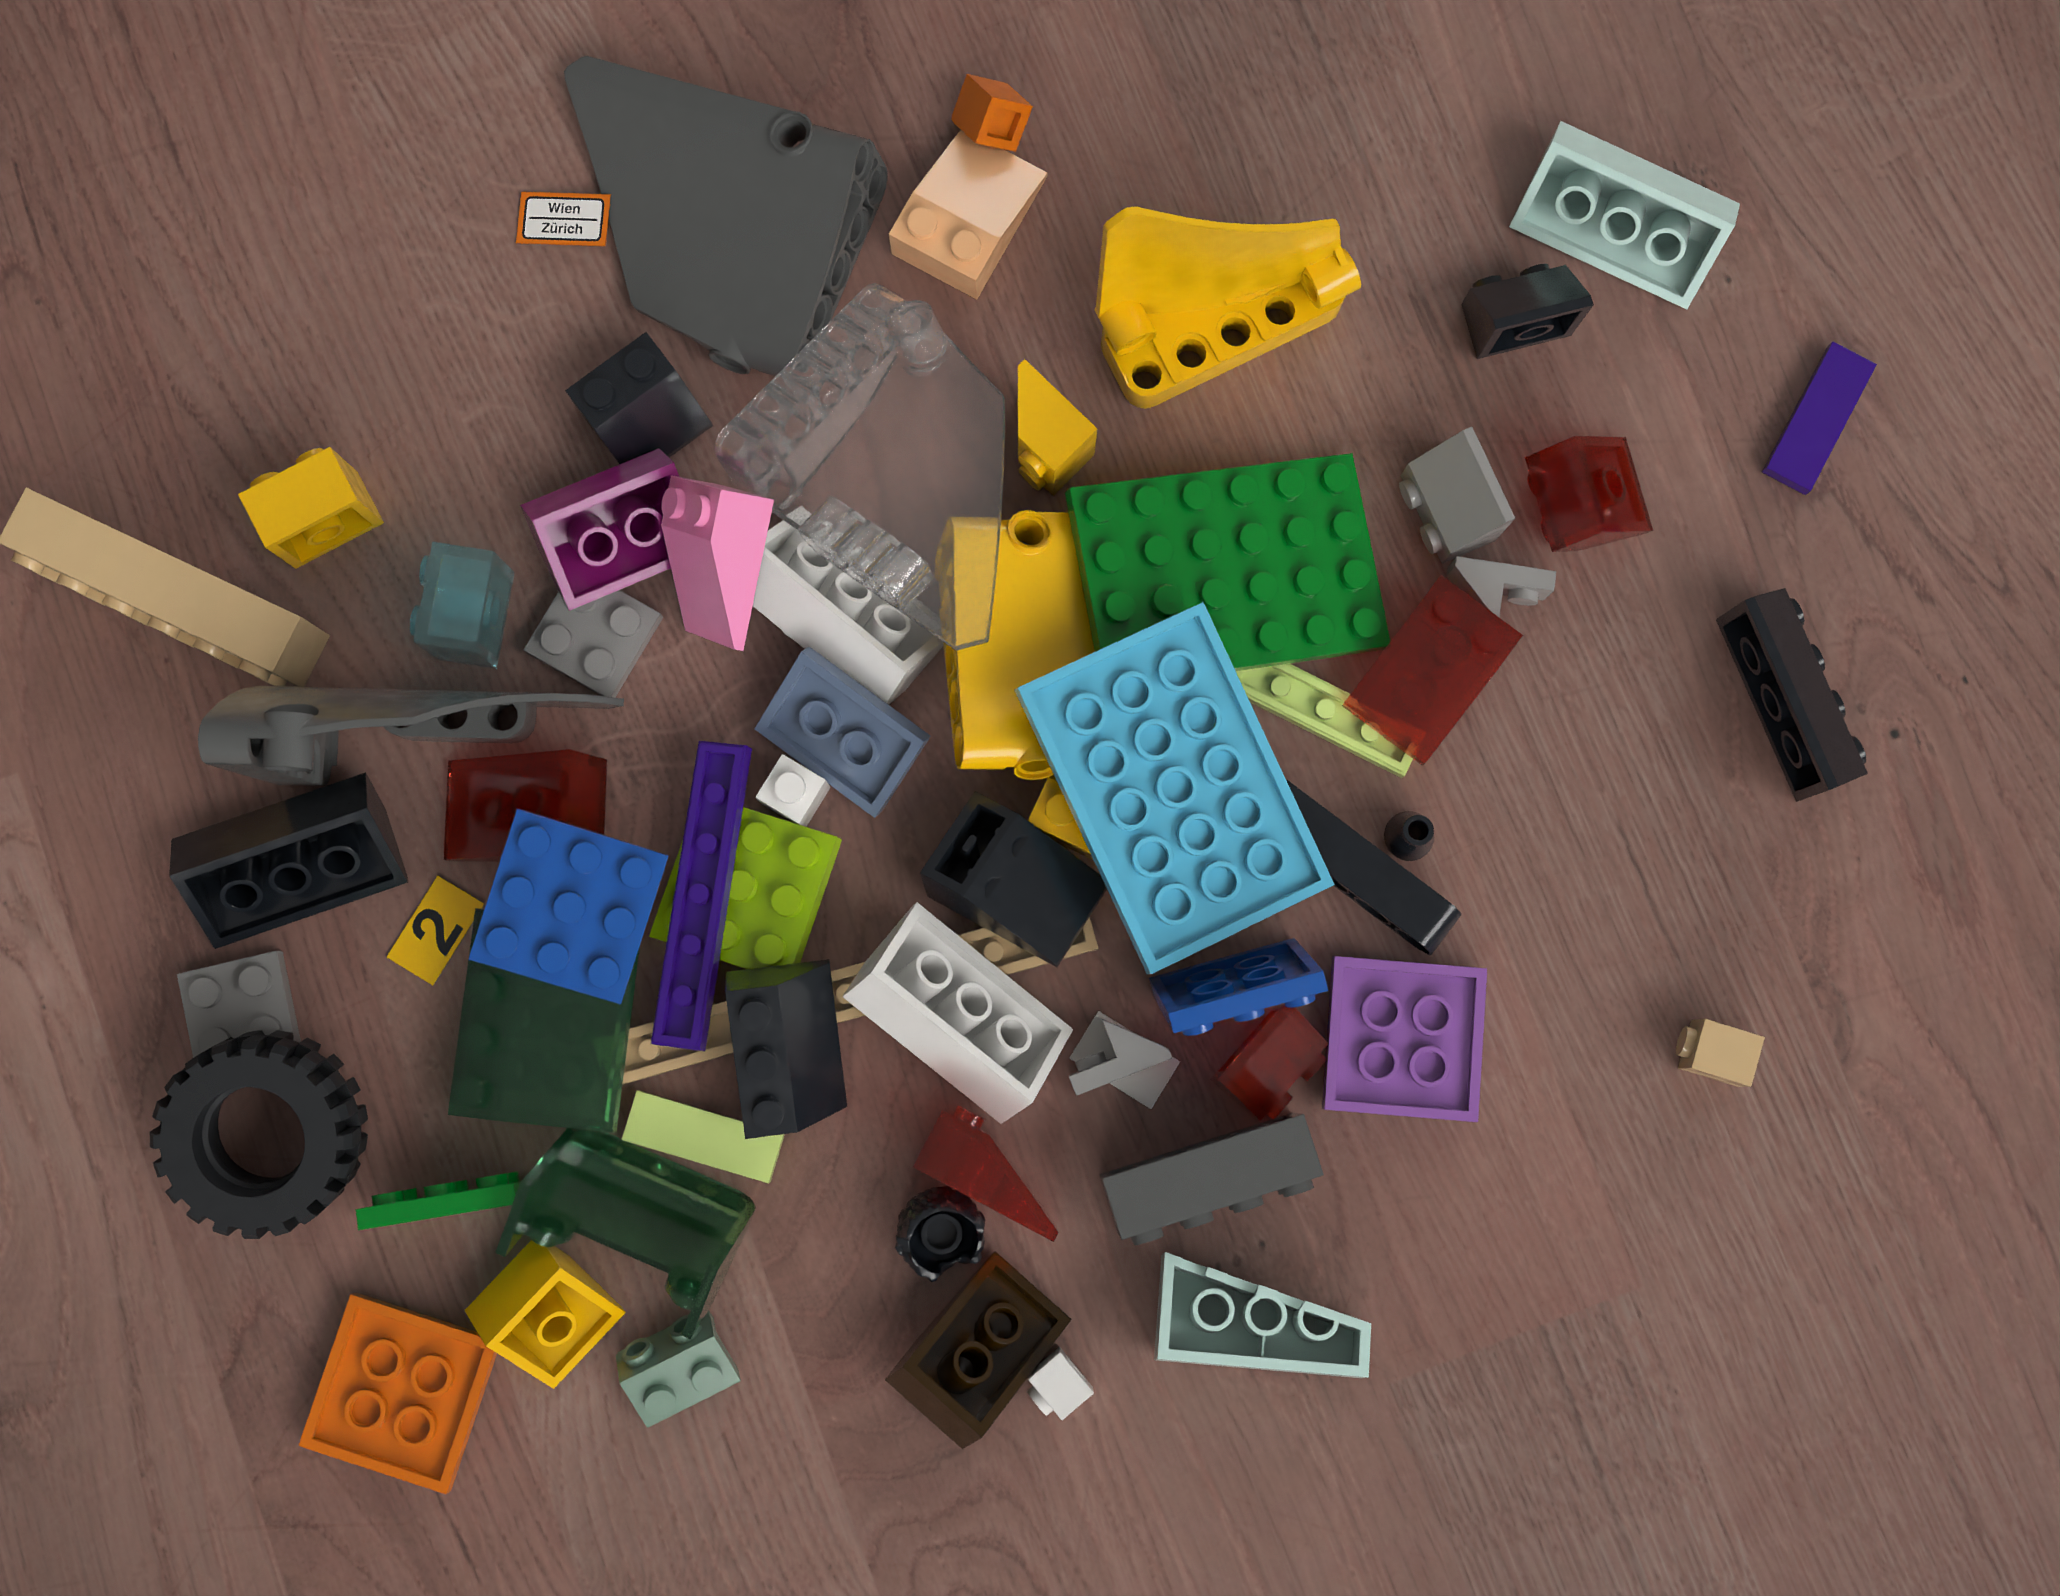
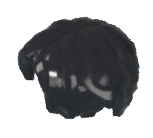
(939, 1231)

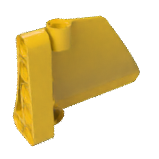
(1034, 630)

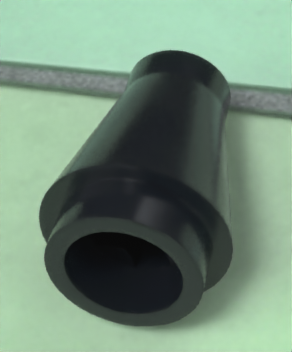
(1400, 842)

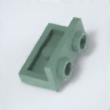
(675, 1372)

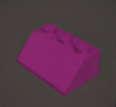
(604, 529)

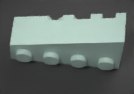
(1241, 1324)

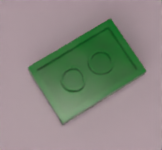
(439, 1201)

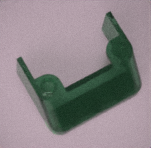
(637, 1207)

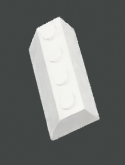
(839, 616)
(959, 1014)

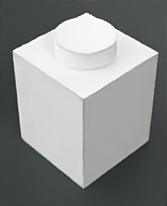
(793, 791)

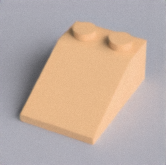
(965, 213)

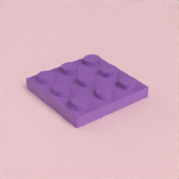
(1404, 1039)

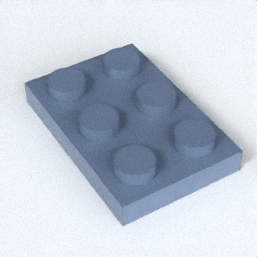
(842, 732)

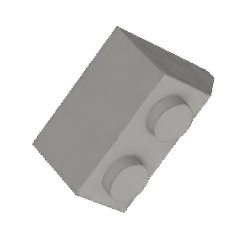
(1456, 497)

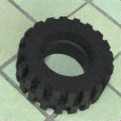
(205, 1172)

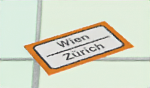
(563, 218)

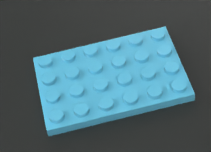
(1174, 788)

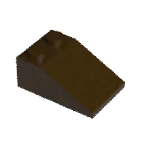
(978, 1351)

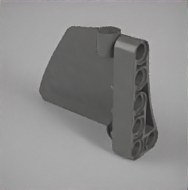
(721, 214)

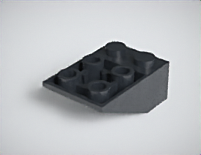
(1012, 879)

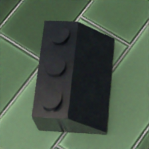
(785, 1046)

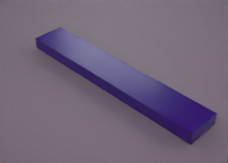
(701, 896)

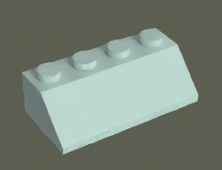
(1625, 215)

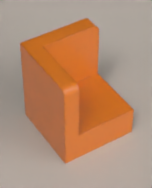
(991, 113)

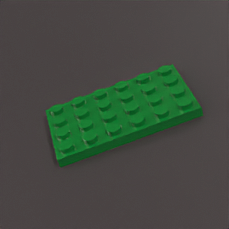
(1264, 546)

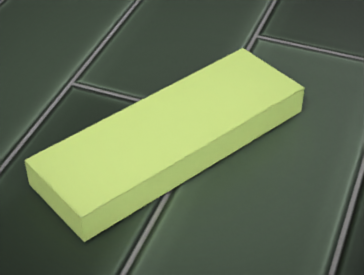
(700, 1136)

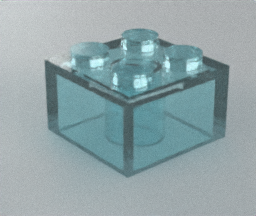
(462, 604)

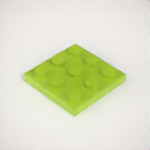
(773, 891)

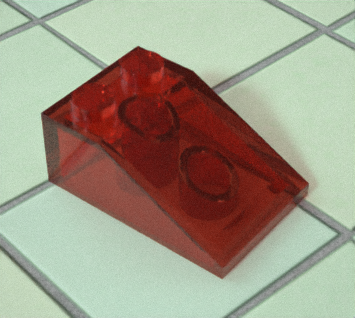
(1432, 670)
(490, 789)
(976, 1165)

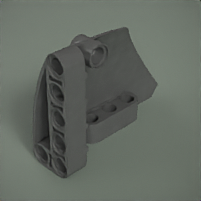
(294, 731)

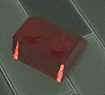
(1587, 493)
(1271, 1062)

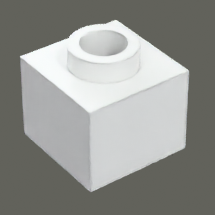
(1058, 1385)

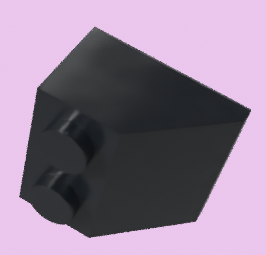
(1524, 309)
(639, 403)

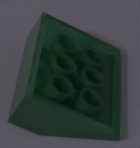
(538, 1051)

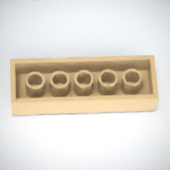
(162, 591)

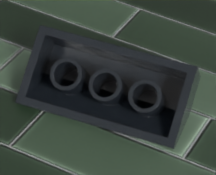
(1792, 694)
(287, 861)

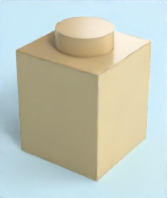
(1719, 1052)

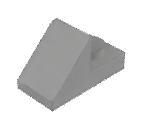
(1490, 580)
(1132, 1055)

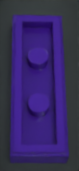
(1819, 418)

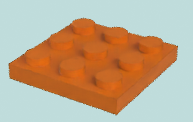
(399, 1393)

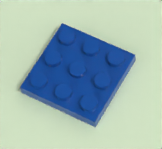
(568, 906)
(1237, 986)

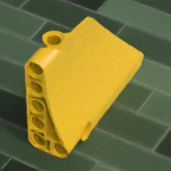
(1187, 280)

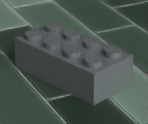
(1211, 1176)

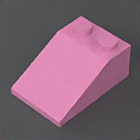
(715, 555)

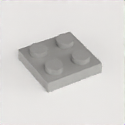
(595, 641)
(237, 999)

